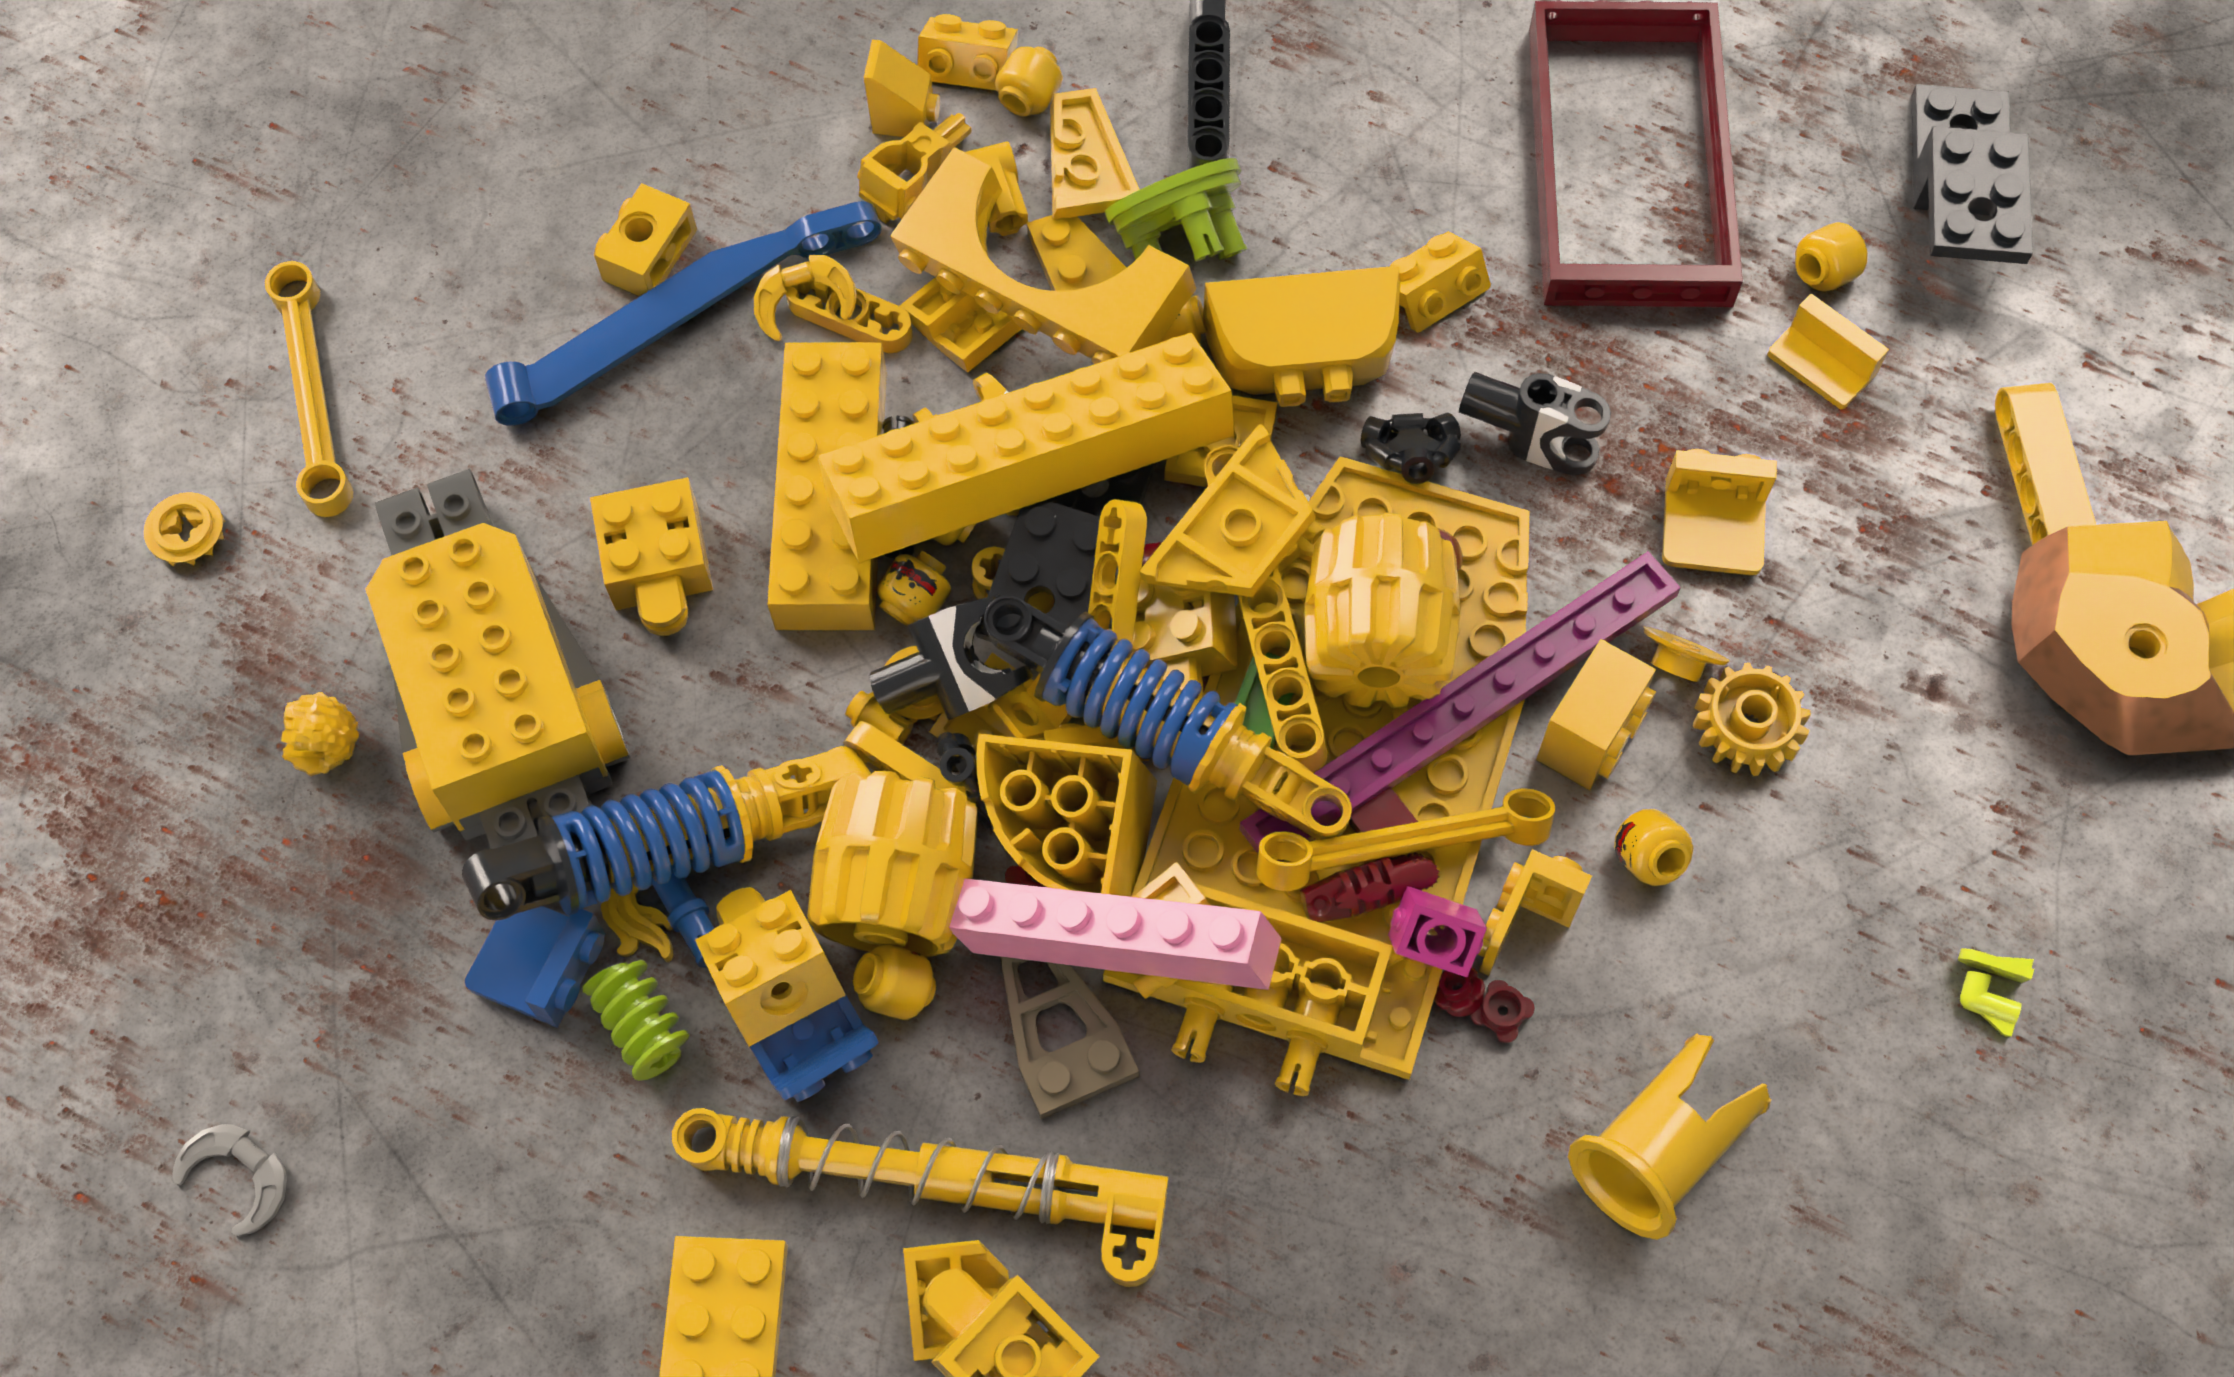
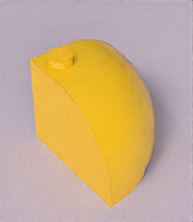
(1068, 810)

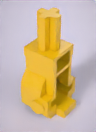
(918, 152)

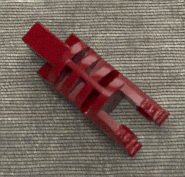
(1367, 887)

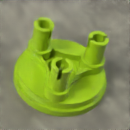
(1193, 198)

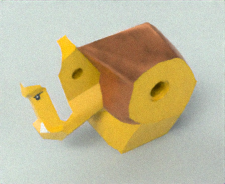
(2119, 641)

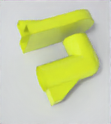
(1997, 1010)

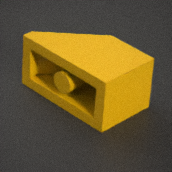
(897, 92)

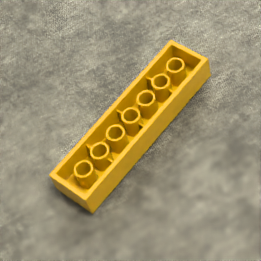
(1026, 446)

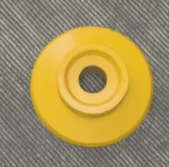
(1681, 655)

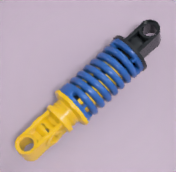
(1191, 736)
(654, 835)

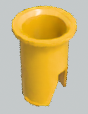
(1660, 1146)

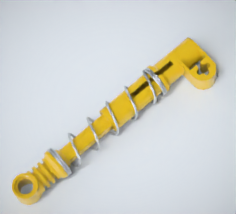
(946, 1175)

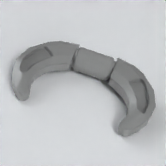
(269, 1175)

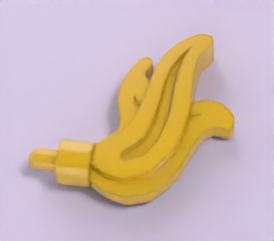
(636, 924)

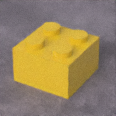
(1598, 715)

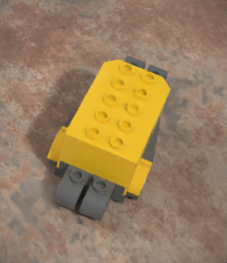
(486, 675)

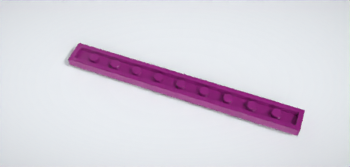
(1484, 692)

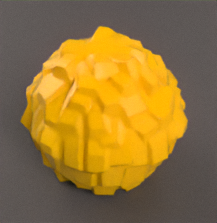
(318, 733)

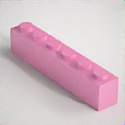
(1117, 933)

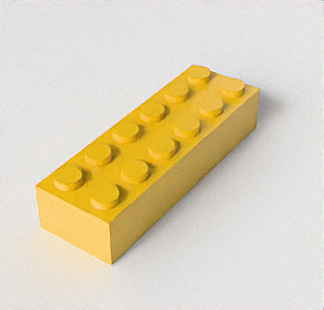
(828, 401)

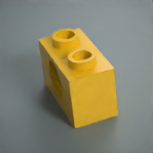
(648, 215)

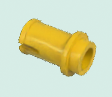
(866, 709)

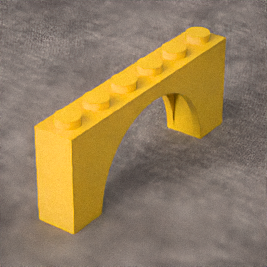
(948, 240)

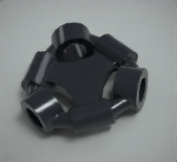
(1411, 444)
(960, 756)

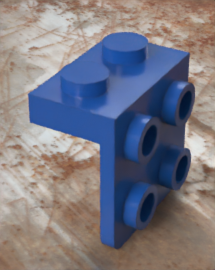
(537, 961)
(814, 1048)

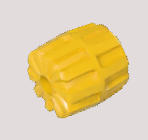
(1381, 610)
(891, 863)

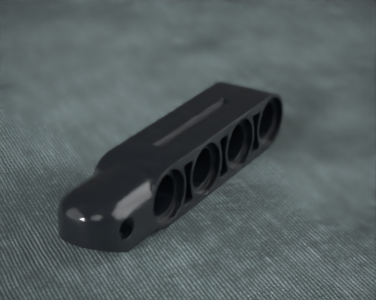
(1208, 83)

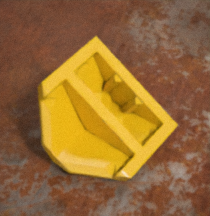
(927, 1262)

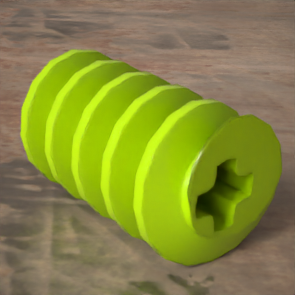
(636, 1018)

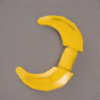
(775, 282)

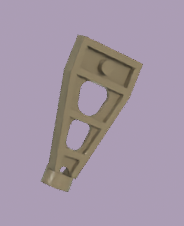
(1078, 1069)

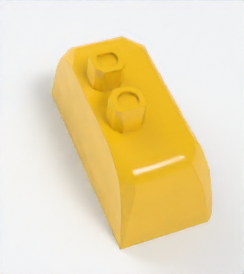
(1303, 331)

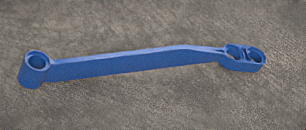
(522, 390)

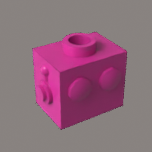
(1452, 941)

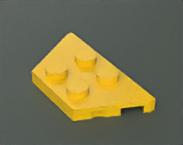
(1236, 526)

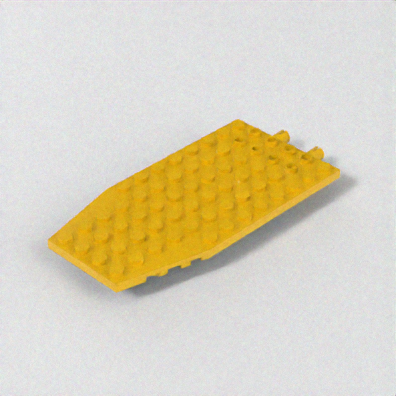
(1340, 980)

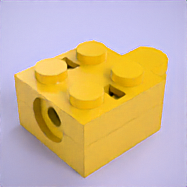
(652, 551)
(1186, 630)
(767, 963)
(1001, 1332)

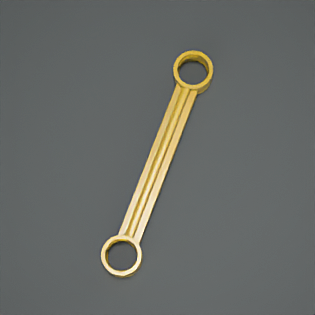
(308, 388)
(1404, 839)

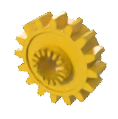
(1743, 741)

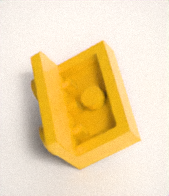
(965, 51)
(1440, 279)

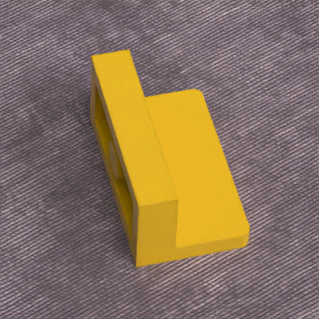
(1828, 352)

